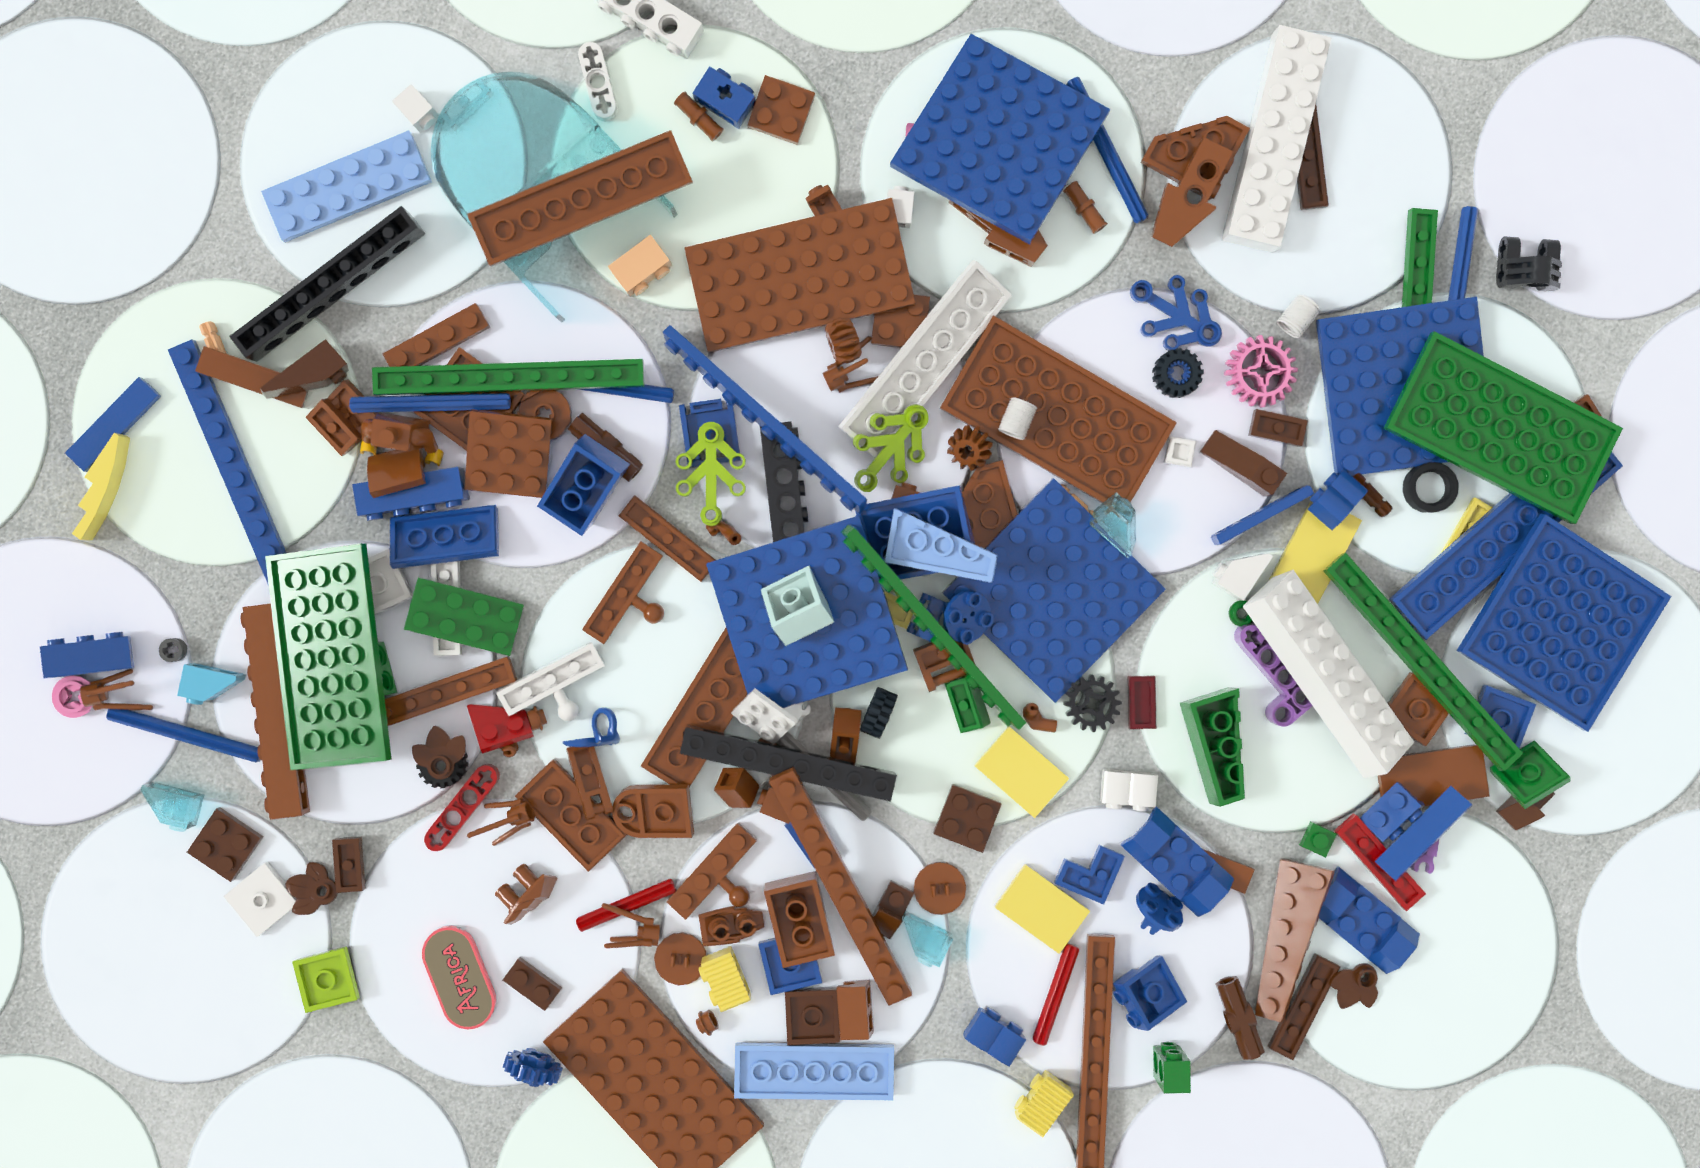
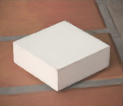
(1180, 452)

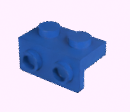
(1392, 813)

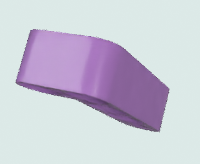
(1271, 670)

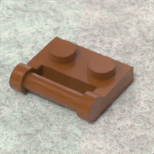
(932, 659)

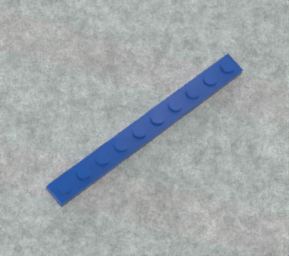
(771, 427)
(227, 454)

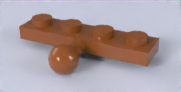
(624, 594)
(713, 872)

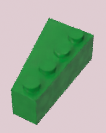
(1216, 742)

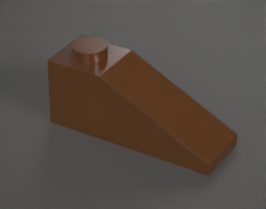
(312, 371)
(1244, 463)

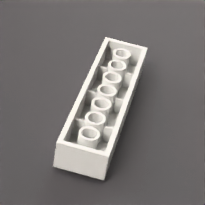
(1276, 139)
(1329, 674)

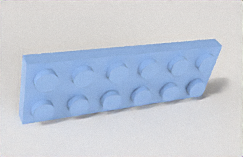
(346, 186)
(814, 1071)

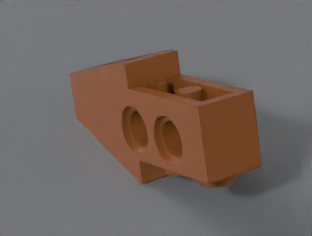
(1175, 213)
(1005, 242)

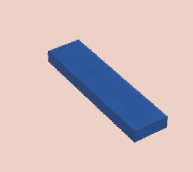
(116, 419)
(1261, 515)
(1423, 833)

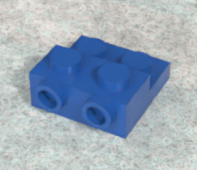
(1149, 994)

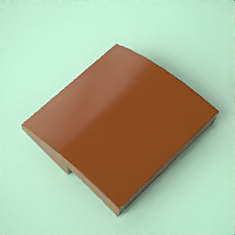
(336, 421)
(395, 471)

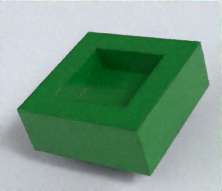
(1318, 839)

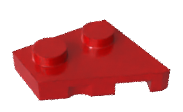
(496, 728)

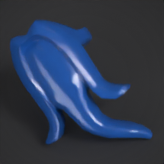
(598, 740)

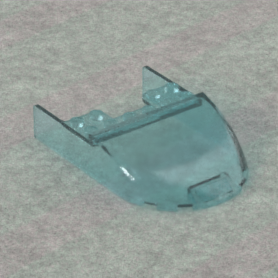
(508, 137)

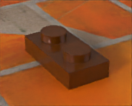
(1277, 428)
(348, 864)
(532, 983)

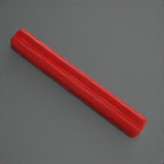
(628, 903)
(1055, 994)

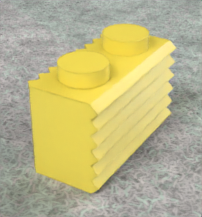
(725, 979)
(1043, 1102)

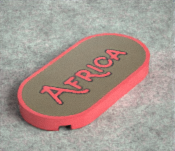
(459, 977)

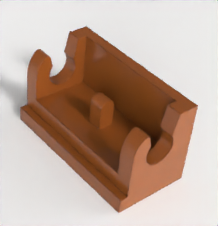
(855, 1010)

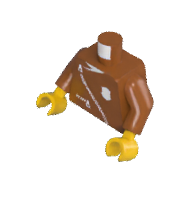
(399, 434)

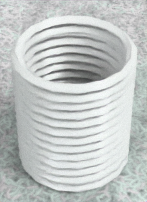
(1298, 316)
(1017, 418)

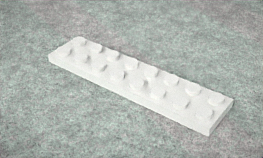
(929, 352)

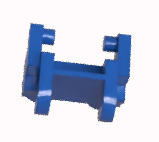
(935, 608)

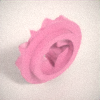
(61, 696)

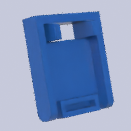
(709, 412)

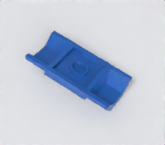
(1179, 863)
(1367, 923)

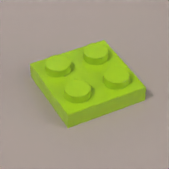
(326, 979)

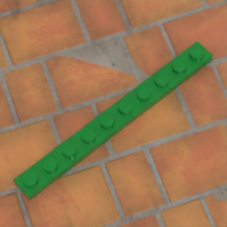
(508, 377)
(925, 621)
(1423, 662)

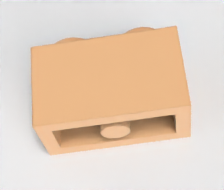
(641, 266)

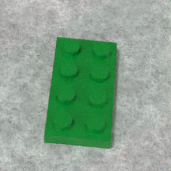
(463, 616)

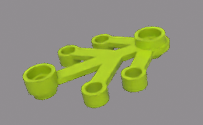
(893, 445)
(711, 469)

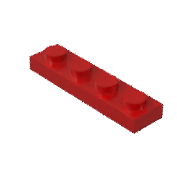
(1368, 850)

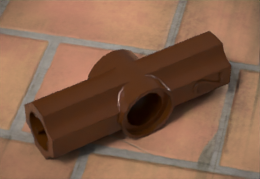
(584, 425)
(1240, 1018)

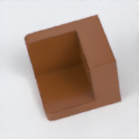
(736, 787)

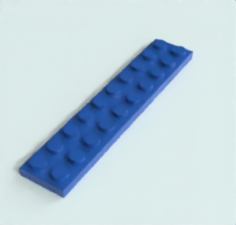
(1472, 562)

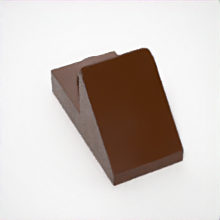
(1519, 817)
(891, 908)

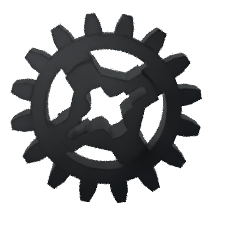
(1096, 713)

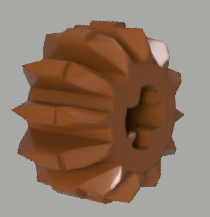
(843, 340)
(959, 447)

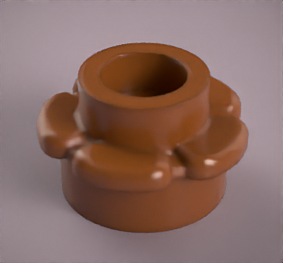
(536, 718)
(707, 1022)

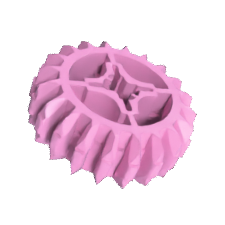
(1283, 369)

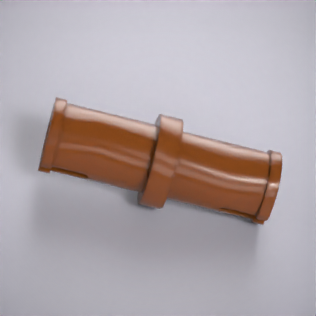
(698, 116)
(1085, 207)

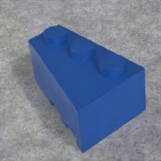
(86, 655)

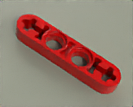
(463, 808)

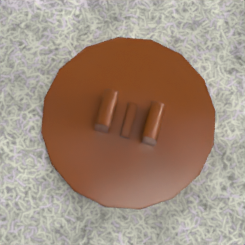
(939, 888)
(679, 958)

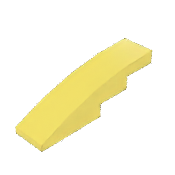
(106, 479)

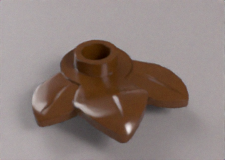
(439, 748)
(307, 889)
(1354, 988)

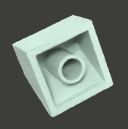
(796, 606)

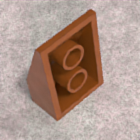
(799, 919)

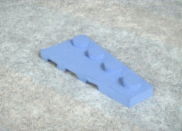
(932, 549)

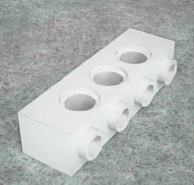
(680, 42)

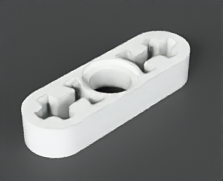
(586, 65)

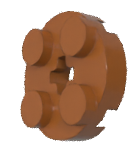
(550, 400)

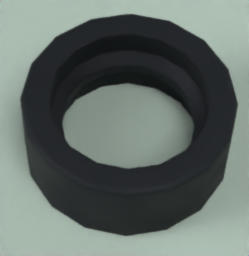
(1450, 482)

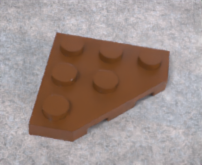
(1172, 152)
(988, 502)

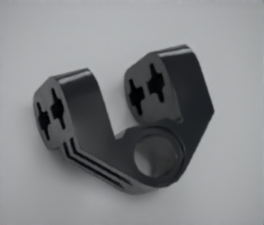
(1530, 271)

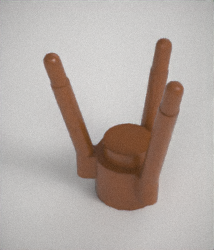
(837, 376)
(97, 693)
(520, 814)
(646, 935)

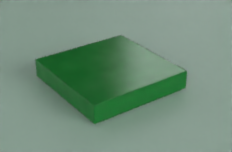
(1532, 775)

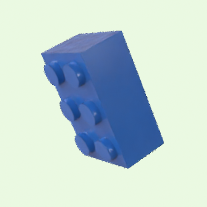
(583, 484)

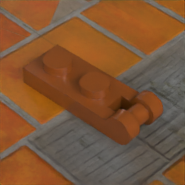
(589, 780)

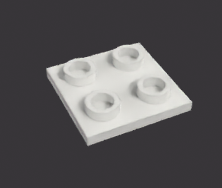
(767, 717)

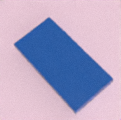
(444, 536)

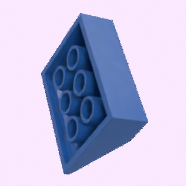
(939, 507)

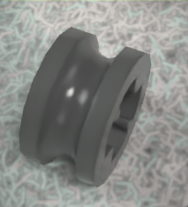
(182, 649)

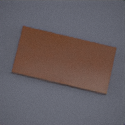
(1434, 771)
(560, 811)

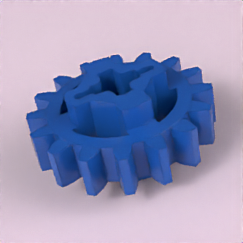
(532, 1067)

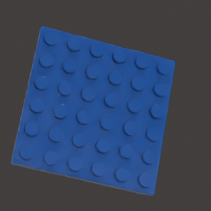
(1000, 138)
(1366, 368)
(1058, 591)
(1564, 622)
(845, 654)

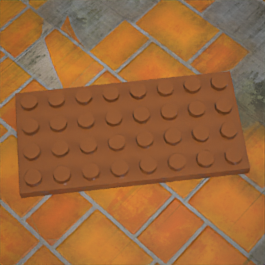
(800, 275)
(1081, 425)
(652, 1079)

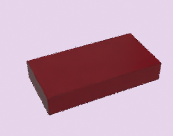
(1141, 702)

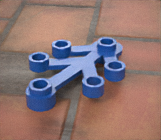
(1179, 315)

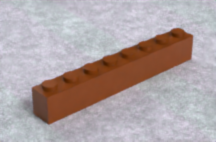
(284, 787)

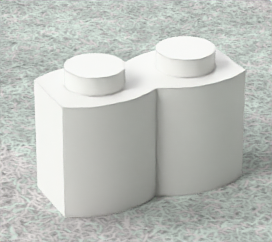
(1128, 788)

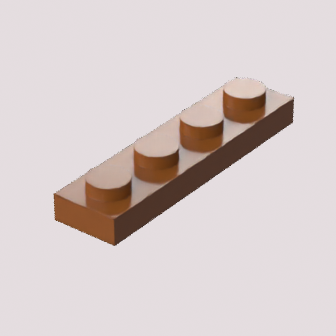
(438, 338)

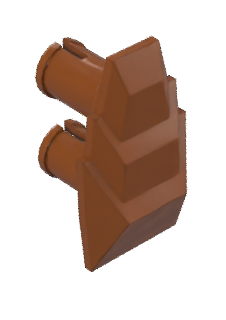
(536, 891)
(729, 925)

